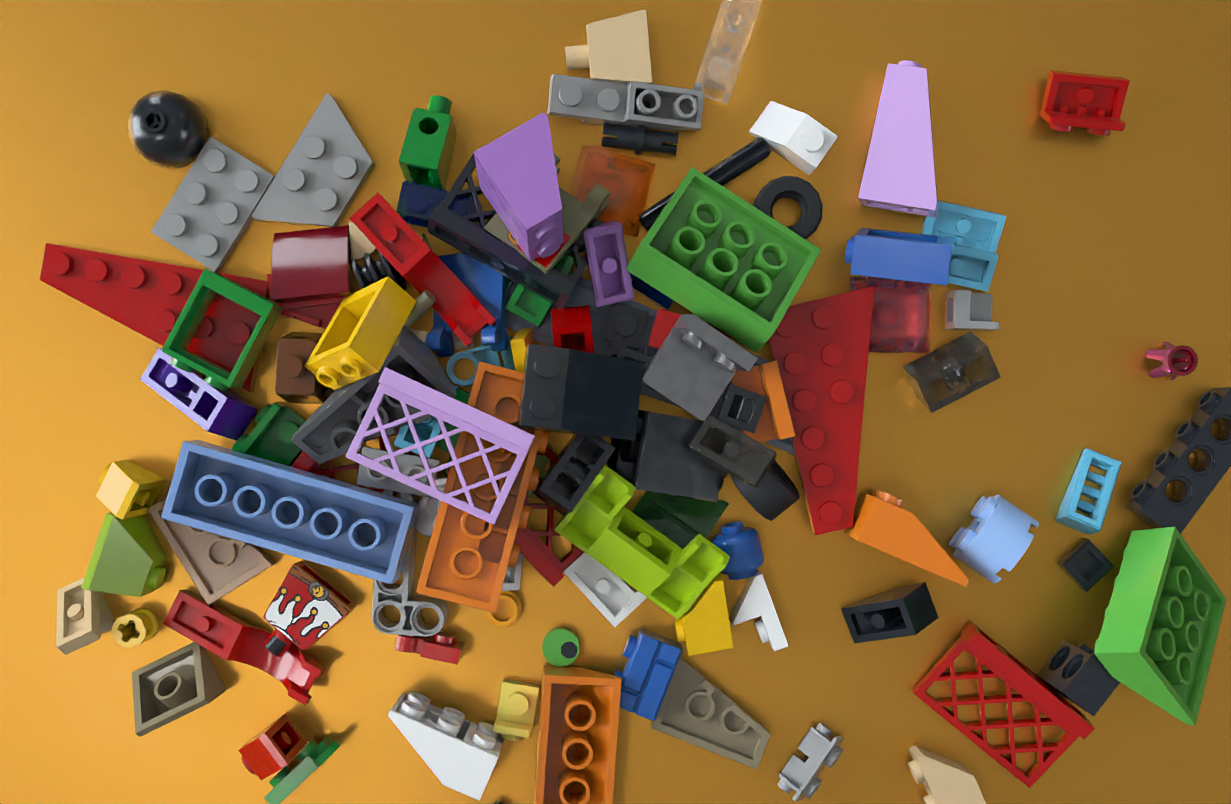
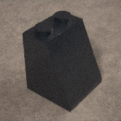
(662, 460)

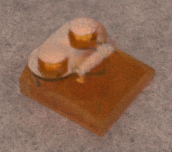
(623, 176)

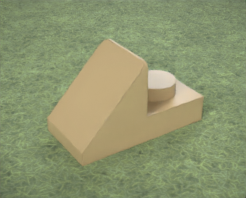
(80, 617)

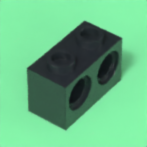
(1079, 676)

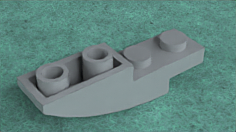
(625, 104)

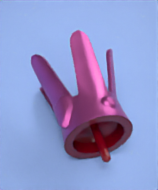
(1176, 360)

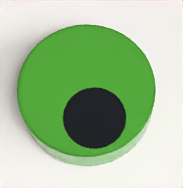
(561, 646)

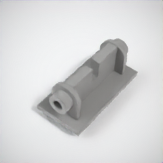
(408, 464)
(804, 775)

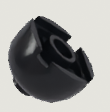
(167, 129)

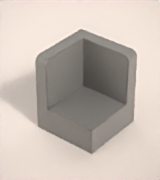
(969, 311)

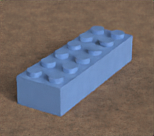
(291, 511)

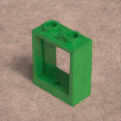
(192, 315)

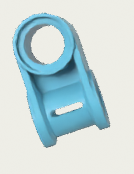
(478, 354)

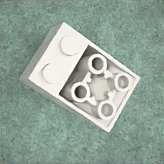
(451, 746)

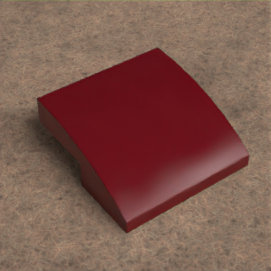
(311, 264)

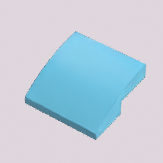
(974, 242)

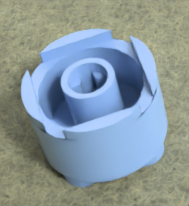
(994, 537)

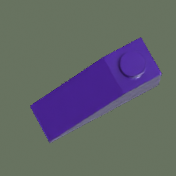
(211, 408)

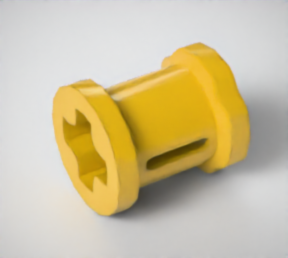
(146, 623)

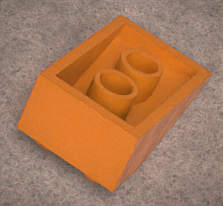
(889, 528)

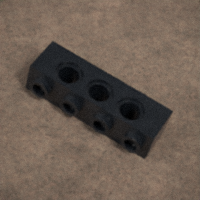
(1191, 484)

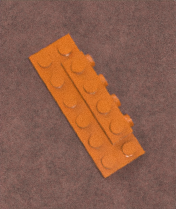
(466, 553)

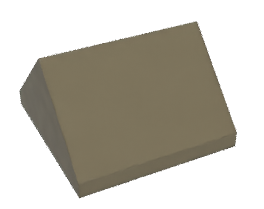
(173, 687)

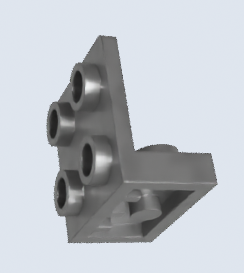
(695, 365)

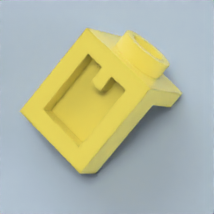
(516, 710)

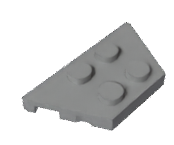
(319, 173)

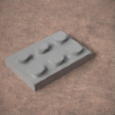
(213, 205)

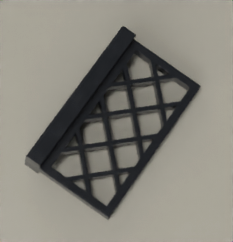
(473, 241)

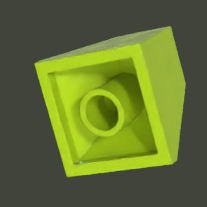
(125, 558)

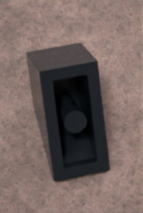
(891, 614)

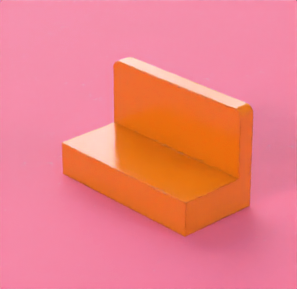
(775, 417)

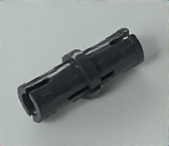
(640, 139)

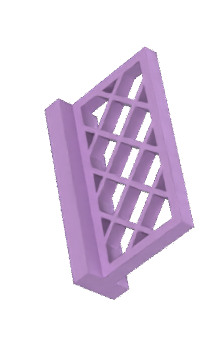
(454, 413)

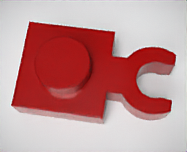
(437, 647)

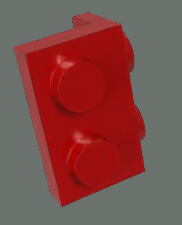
(1084, 102)

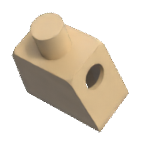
(615, 50)

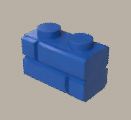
(647, 672)

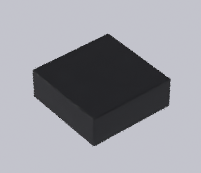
(1085, 564)

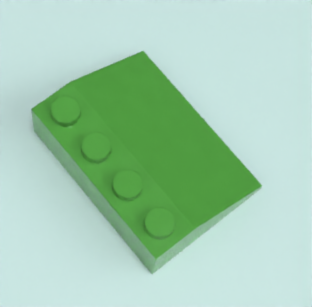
(724, 260)
(1162, 622)

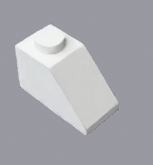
(794, 136)

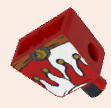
(304, 610)

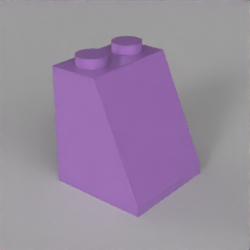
(523, 186)

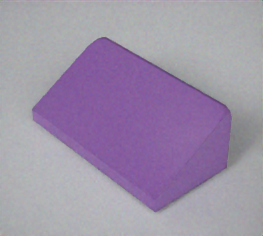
(608, 263)

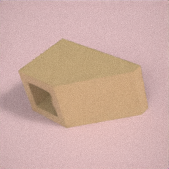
(944, 779)

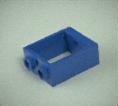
(900, 255)

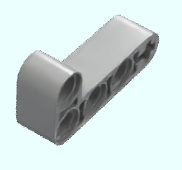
(402, 597)

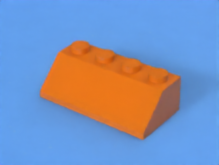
(577, 736)

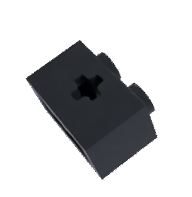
(573, 472)

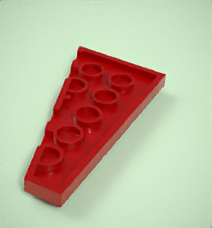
(151, 298)
(824, 372)

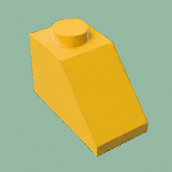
(129, 489)
(707, 622)

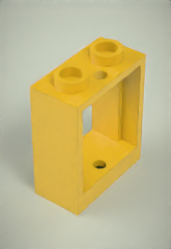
(360, 334)

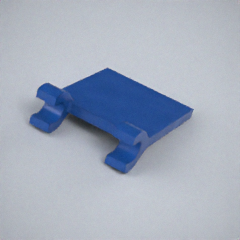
(489, 289)

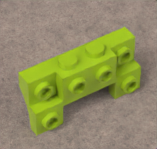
(638, 551)

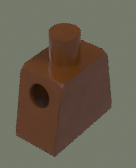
(293, 380)

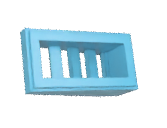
(1071, 501)

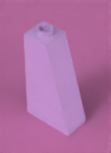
(901, 150)

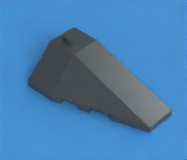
(336, 422)

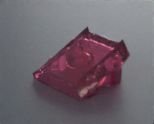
(898, 315)

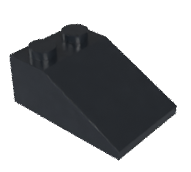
(579, 393)

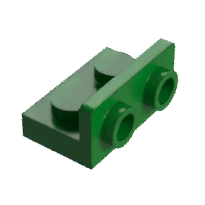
(273, 434)

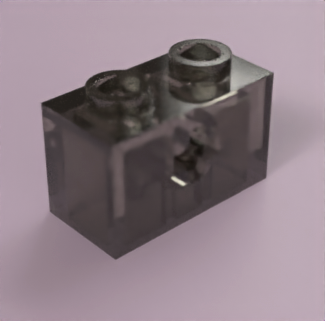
(951, 371)

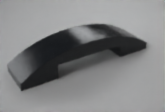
(734, 407)

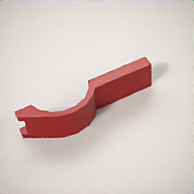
(422, 267)
(242, 643)

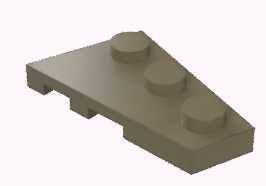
(709, 719)

